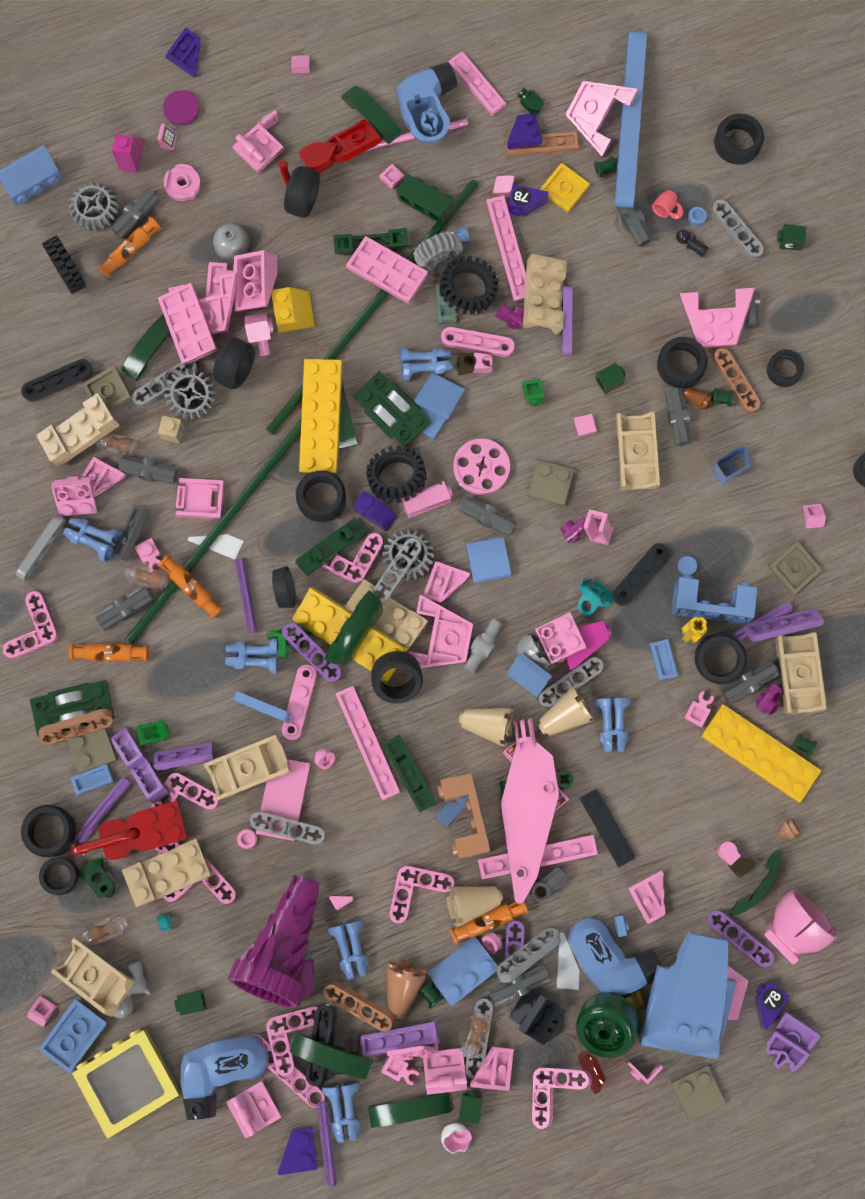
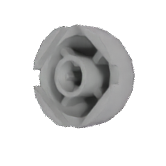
(230, 241)
(533, 650)

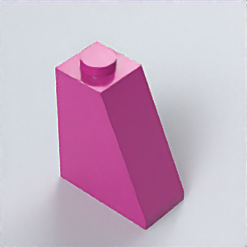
(128, 152)
(594, 636)

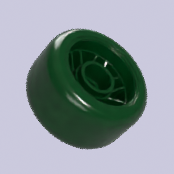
(607, 1025)

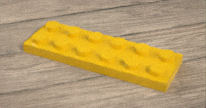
(320, 415)
(325, 619)
(761, 753)

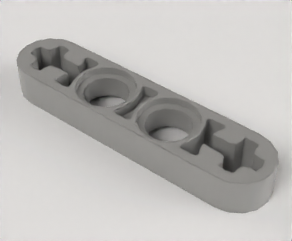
(739, 228)
(162, 380)
(40, 548)
(398, 572)
(569, 681)
(287, 829)
(510, 969)
(484, 1039)

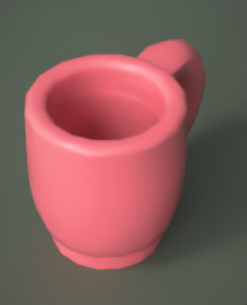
(666, 203)

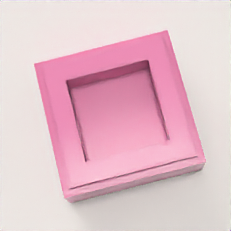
(392, 176)
(584, 425)

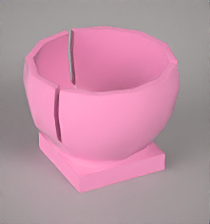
(799, 927)

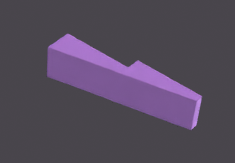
(139, 766)

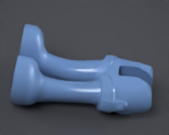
(434, 366)
(104, 550)
(243, 660)
(608, 732)
(361, 959)
(332, 1092)

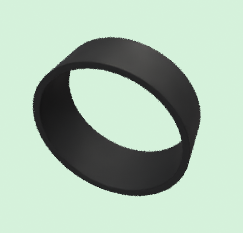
(283, 587)

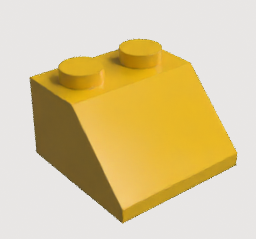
(292, 309)

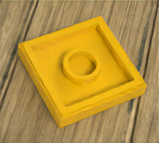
(565, 187)

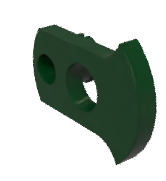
(90, 870)

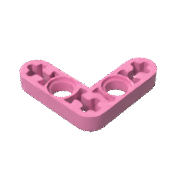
(357, 565)
(38, 634)
(175, 792)
(408, 885)
(219, 895)
(281, 1035)
(548, 1087)

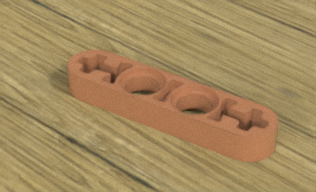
(739, 379)
(48, 733)
(358, 1008)

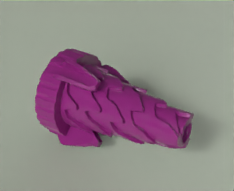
(275, 962)

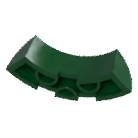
(355, 630)

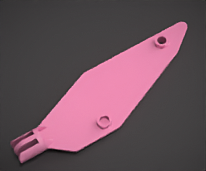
(528, 808)

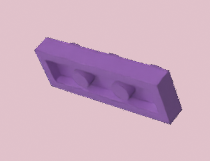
(183, 756)

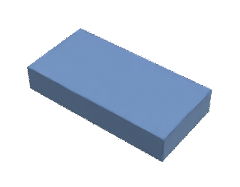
(663, 660)
(92, 779)

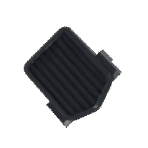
(538, 1017)

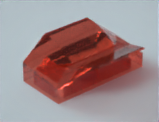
(592, 1065)

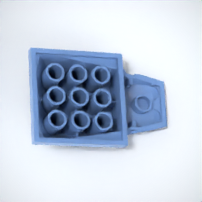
(691, 999)

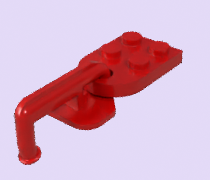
(337, 149)
(154, 826)

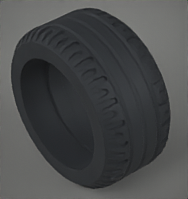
(747, 124)
(301, 192)
(685, 344)
(234, 363)
(321, 477)
(725, 678)
(401, 693)
(30, 821)

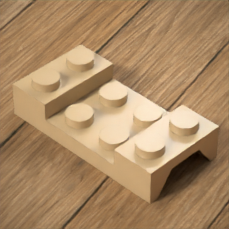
(544, 292)
(78, 431)
(637, 452)
(395, 620)
(801, 673)
(248, 767)
(166, 873)
(94, 978)

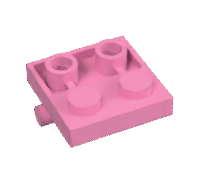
(257, 148)
(74, 496)
(561, 638)
(445, 1071)
(254, 1109)

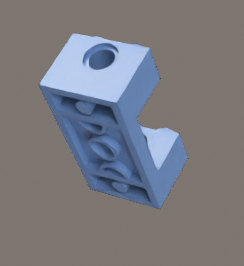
(739, 611)

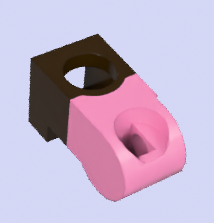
(474, 363)
(728, 853)

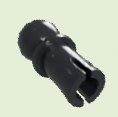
(684, 237)

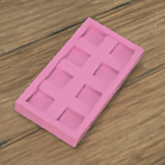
(387, 270)
(187, 324)

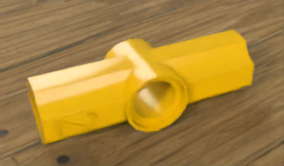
(694, 630)

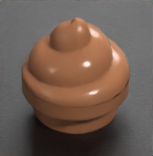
(789, 830)

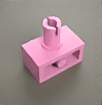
(259, 330)

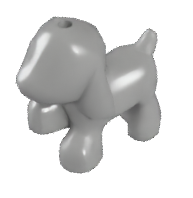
(139, 986)

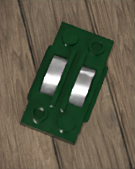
(392, 409)
(70, 703)

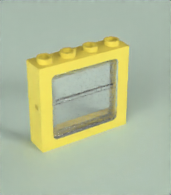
(126, 1082)

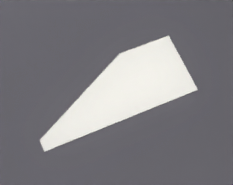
(224, 544)
(567, 967)

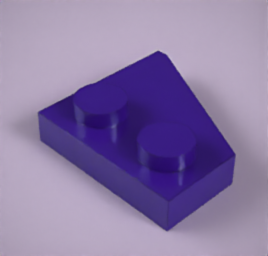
(185, 52)
(525, 132)
(299, 1152)

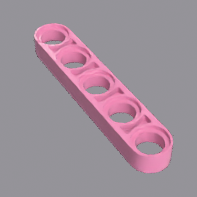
(291, 1079)

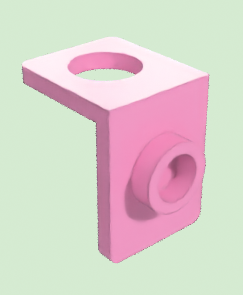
(650, 1076)

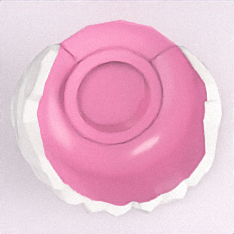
(456, 1137)

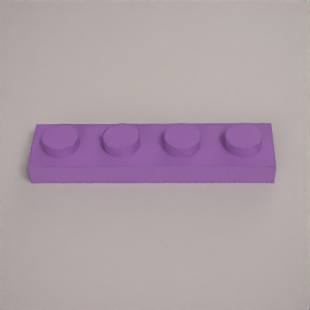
(783, 625)
(400, 1038)

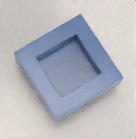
(621, 925)

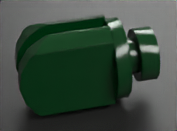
(530, 101)

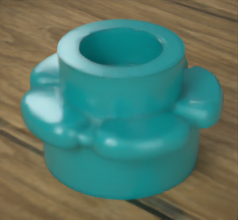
(164, 922)

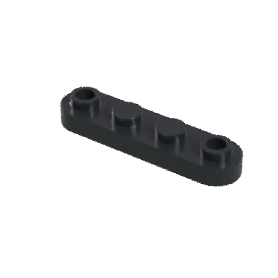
(57, 380)
(640, 574)
(323, 1032)

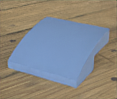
(488, 560)

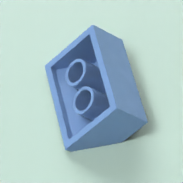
(29, 175)
(463, 971)

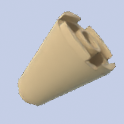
(566, 714)
(489, 723)
(472, 902)

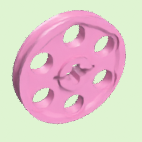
(473, 470)

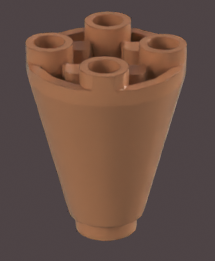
(402, 986)

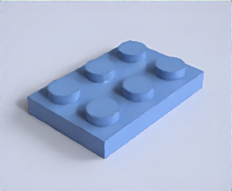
(73, 1036)

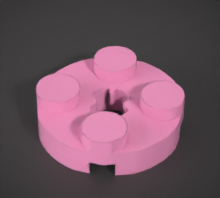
(185, 192)

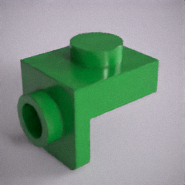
(533, 392)
(283, 646)
(152, 732)

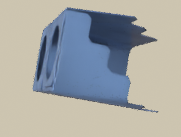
(737, 452)

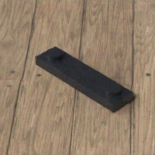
(607, 828)

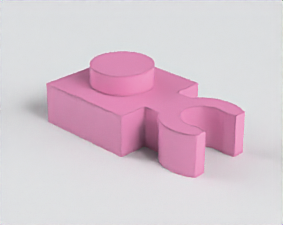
(148, 553)
(698, 712)
(398, 1069)

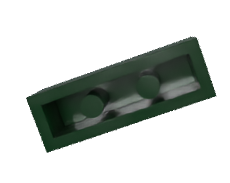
(425, 199)

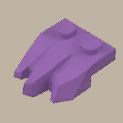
(791, 1041)

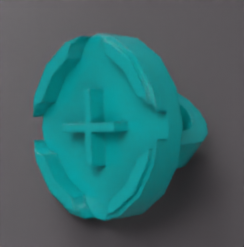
(596, 594)

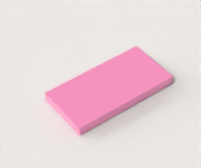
(285, 798)

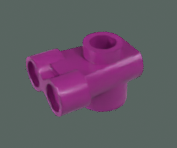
(513, 316)
(572, 531)
(767, 702)

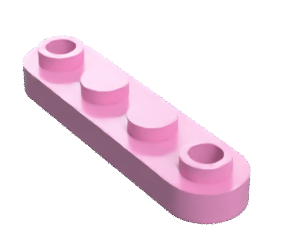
(477, 342)
(299, 702)

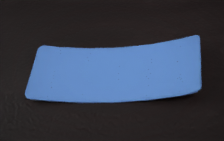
(450, 811)

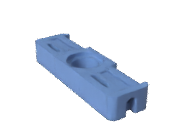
(262, 707)

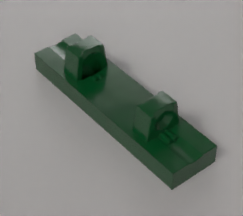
(330, 547)
(409, 773)

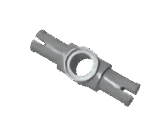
(482, 646)

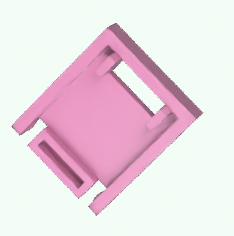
(197, 498)

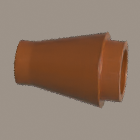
(698, 398)

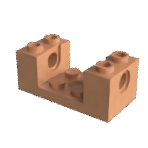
(459, 788)

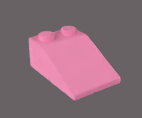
(255, 279)

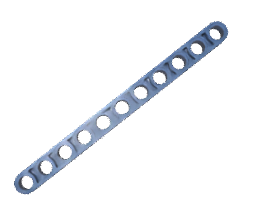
(630, 121)

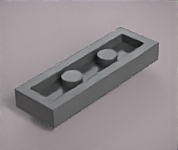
(130, 533)

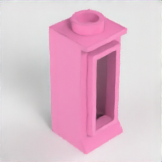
(427, 500)
(598, 531)

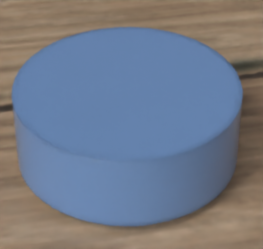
(697, 216)
(687, 565)

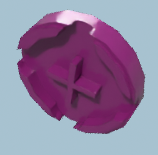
(181, 108)

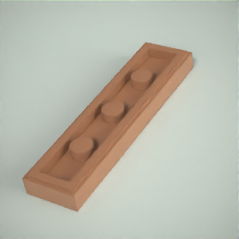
(550, 144)

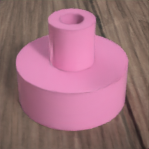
(324, 758)
(492, 943)

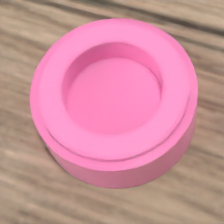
(247, 839)

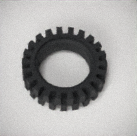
(64, 264)
(472, 304)
(393, 456)

